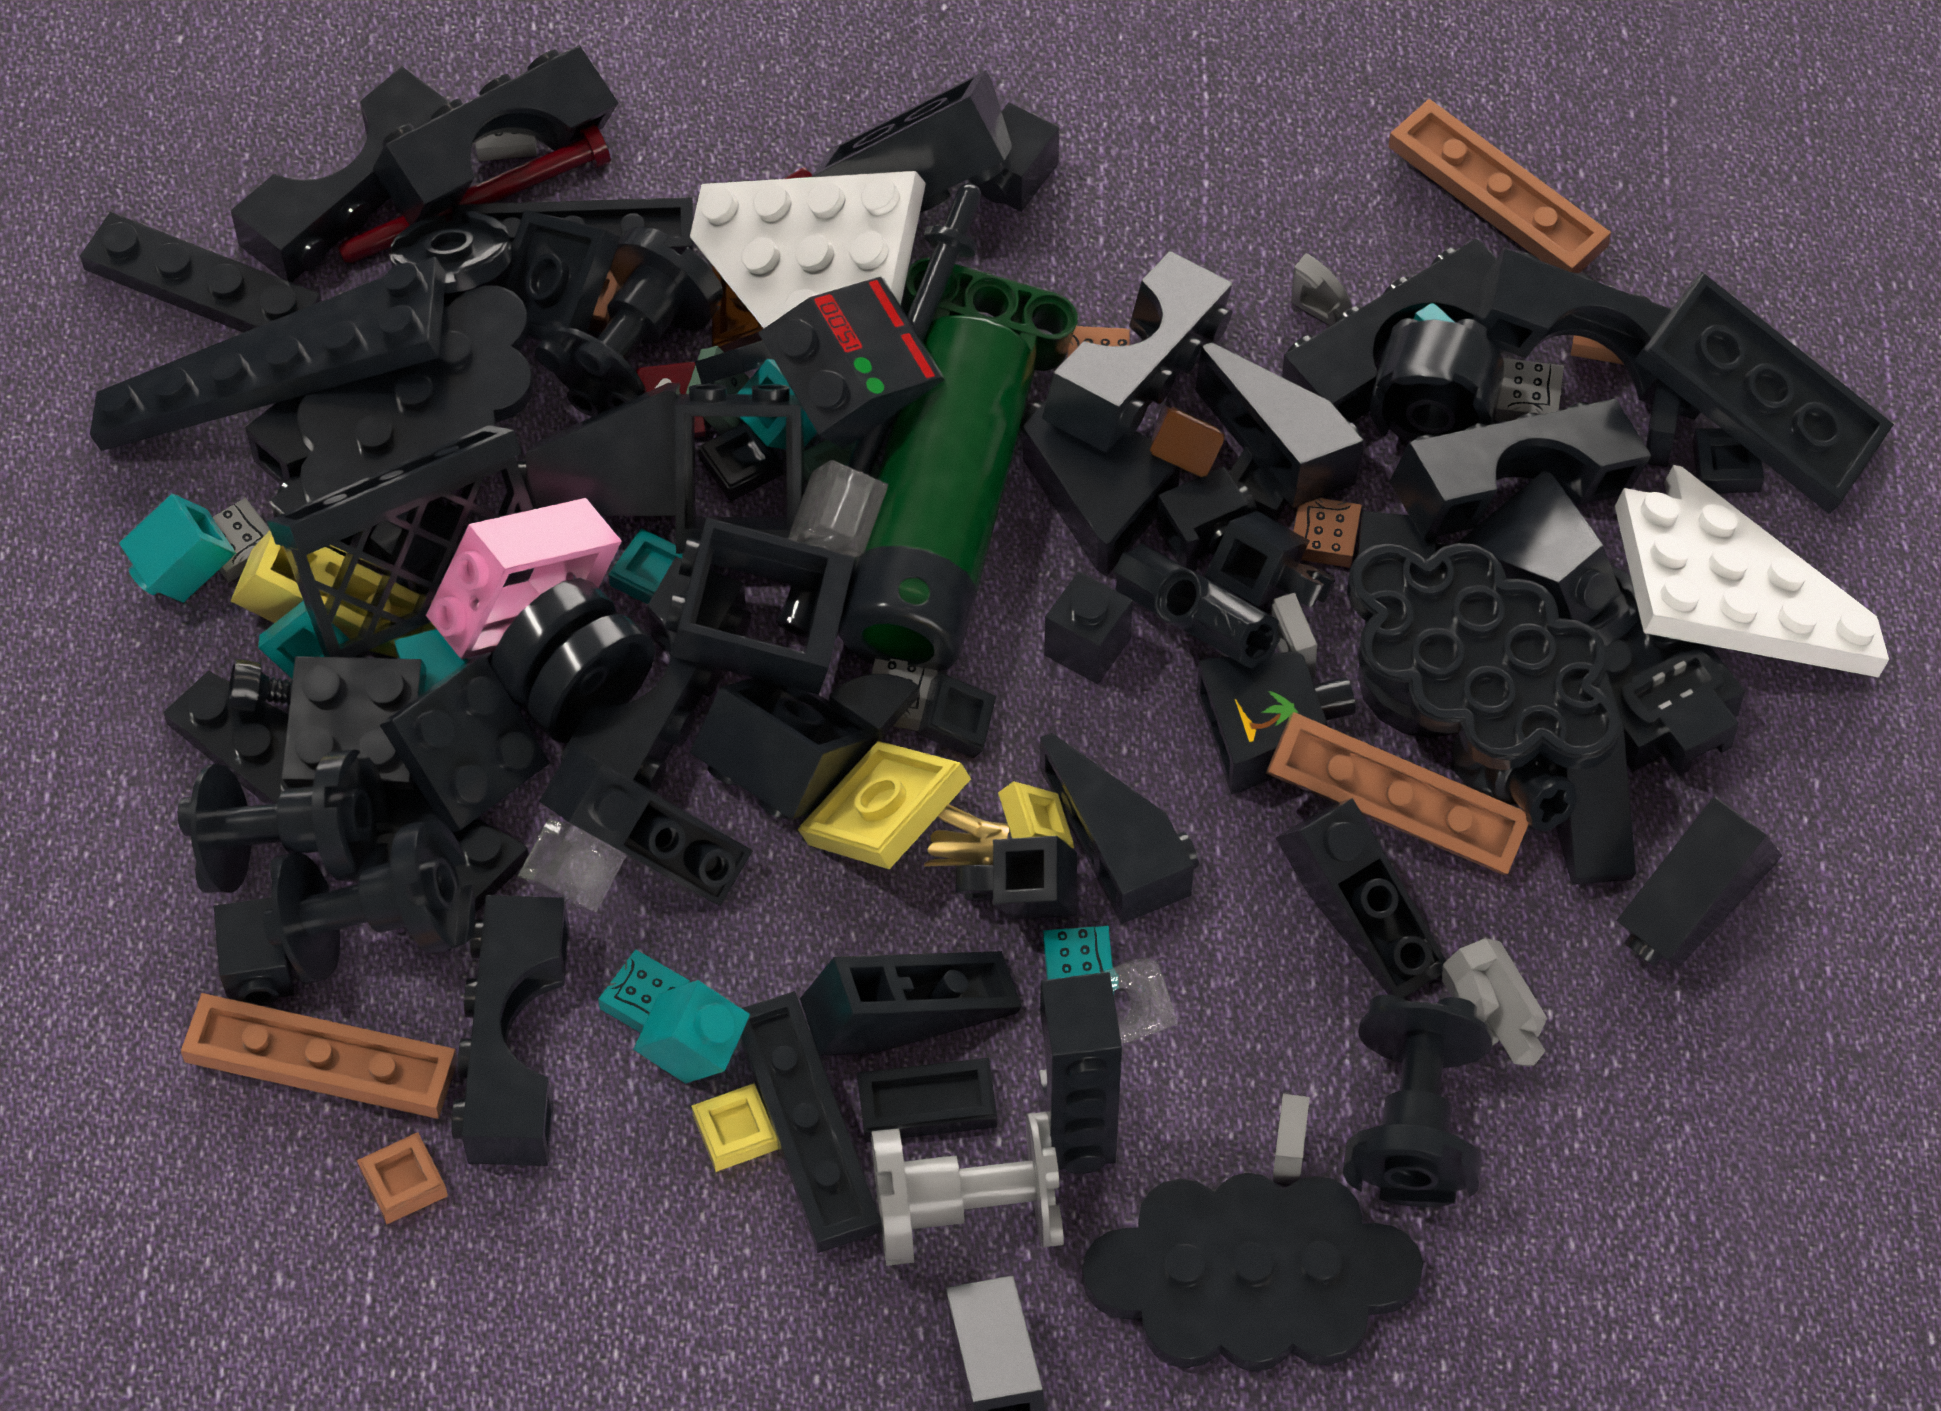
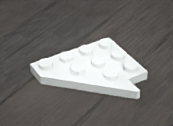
(808, 235)
(1729, 584)

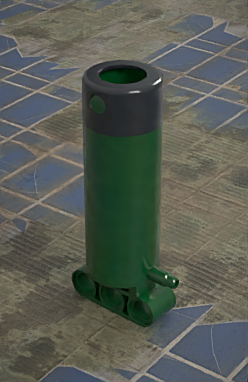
(950, 467)

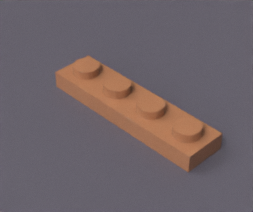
(1498, 189)
(1399, 793)
(319, 1055)

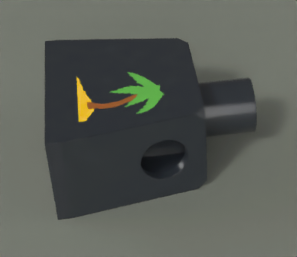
(1252, 706)

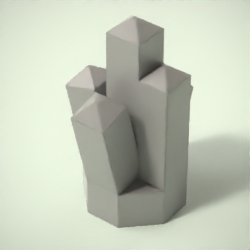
(1502, 998)

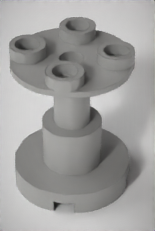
(938, 1192)

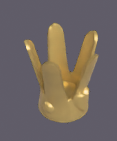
(965, 848)

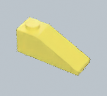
(272, 591)

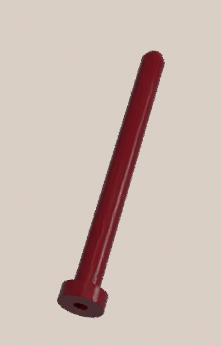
(589, 148)

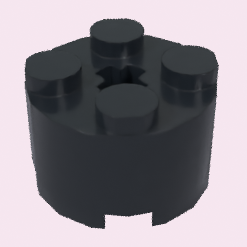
(1436, 379)

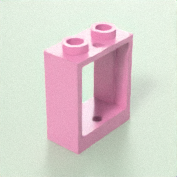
(554, 540)

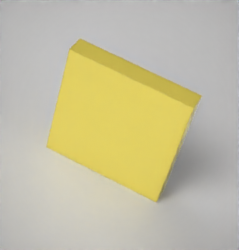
(884, 804)

